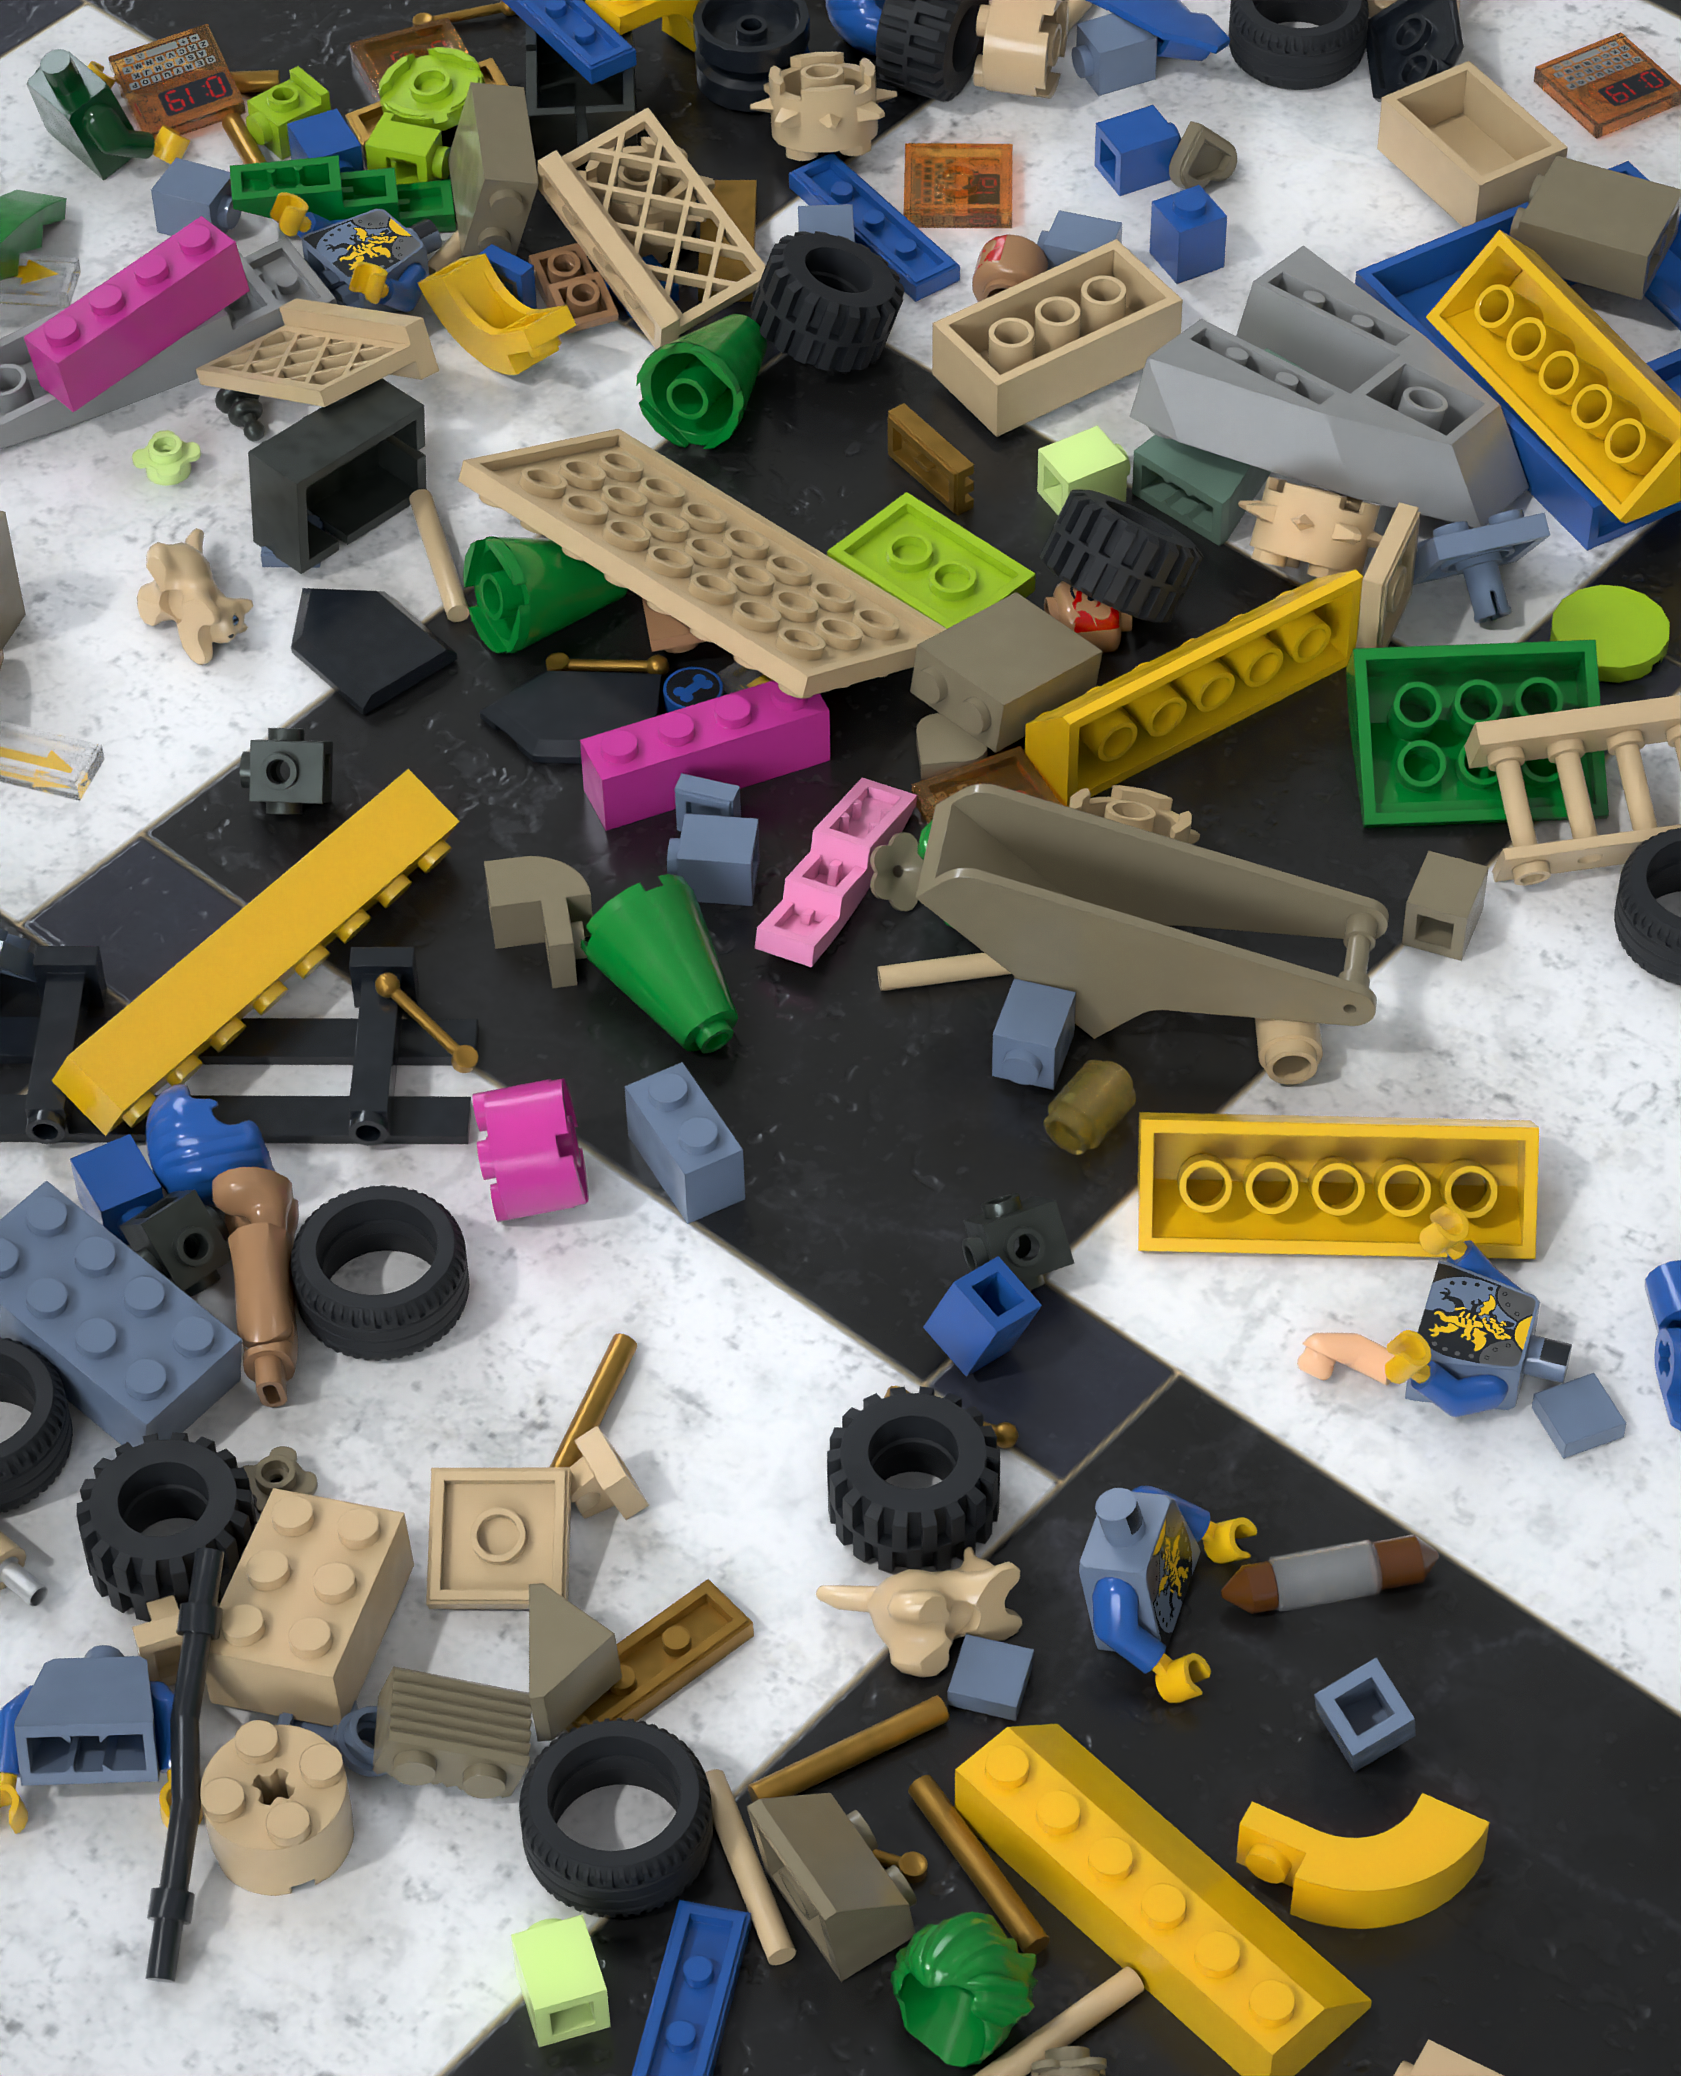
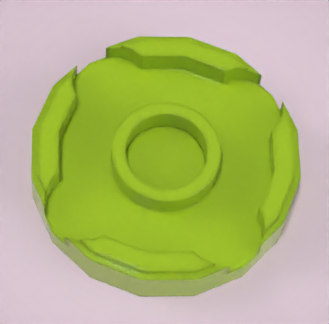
(429, 88)
(1625, 623)

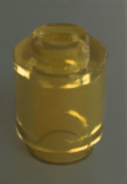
(1090, 1106)

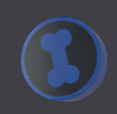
(690, 687)

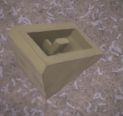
(569, 1661)

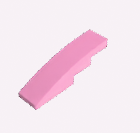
(835, 872)

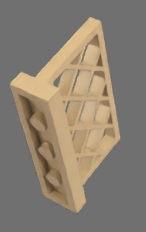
(607, 241)
(325, 354)

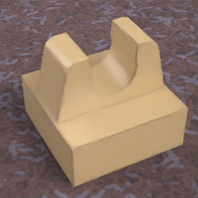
(603, 1479)
(159, 1641)

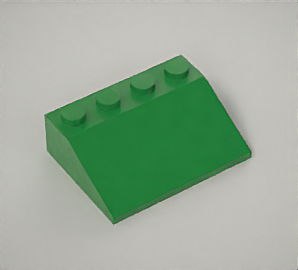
(1419, 706)

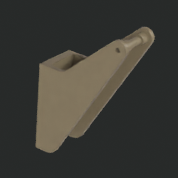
(1092, 908)

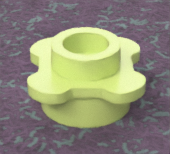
(167, 458)

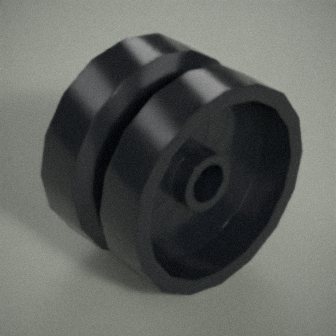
(742, 42)

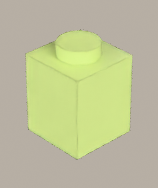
(1082, 463)
(560, 1979)

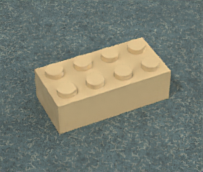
(1054, 337)

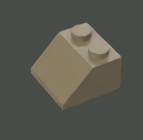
(833, 1878)

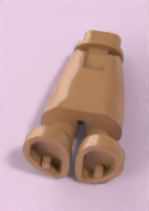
(261, 1239)

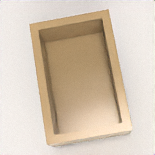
(1466, 143)
(308, 1607)

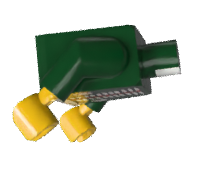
(88, 119)

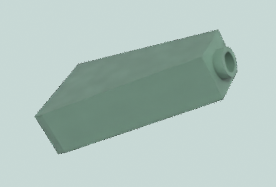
(1196, 484)

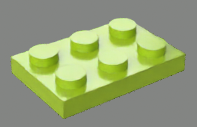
(931, 562)

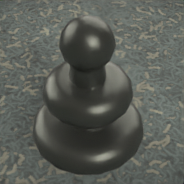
(242, 411)

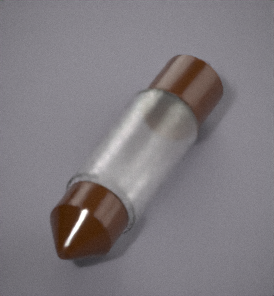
(1330, 1574)

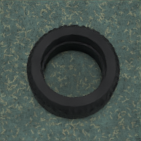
(1298, 56)
(1642, 925)
(372, 1222)
(42, 1446)
(621, 1879)

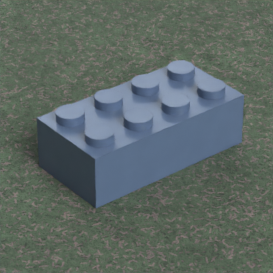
(109, 1323)

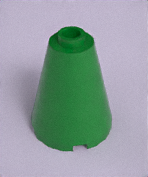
(702, 381)
(530, 590)
(665, 962)

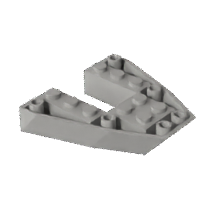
(1372, 420)

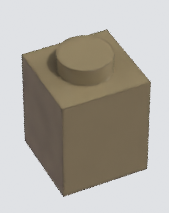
(1445, 905)

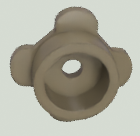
(278, 1465)
(1069, 2062)

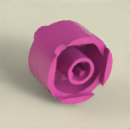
(530, 1149)

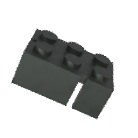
(565, 106)
(344, 465)

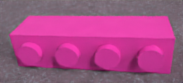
(137, 313)
(725, 739)

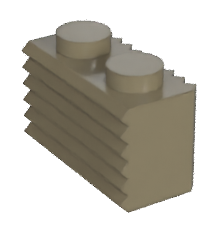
(452, 1733)

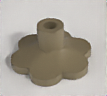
(897, 871)

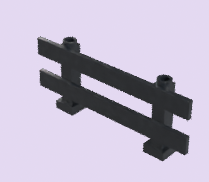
(375, 1043)

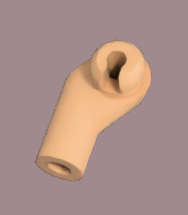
(1346, 1348)

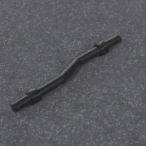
(172, 1902)

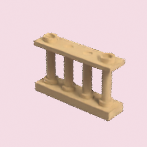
(1564, 740)

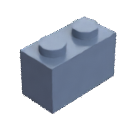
(685, 1142)

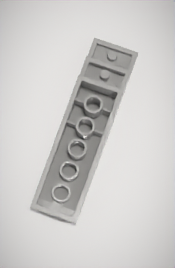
(273, 277)

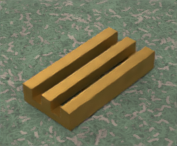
(930, 459)

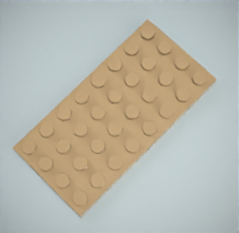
(704, 560)

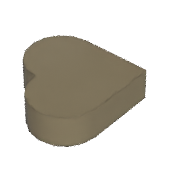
(1201, 158)
(945, 746)

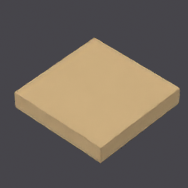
(1389, 579)
(497, 1535)

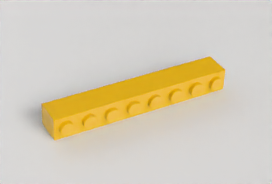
(254, 953)

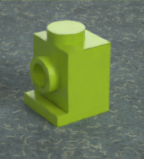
(284, 104)
(410, 149)

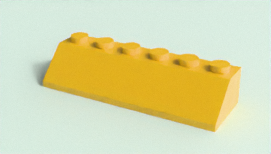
(1567, 376)
(1197, 688)
(1333, 1183)
(1155, 1901)

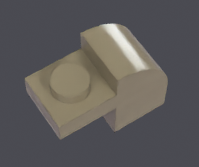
(540, 903)

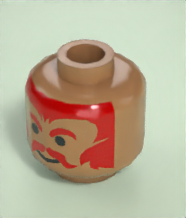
(1005, 263)
(1088, 617)

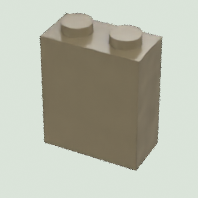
(492, 168)
(1599, 225)
(1003, 670)

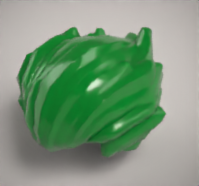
(963, 1987)

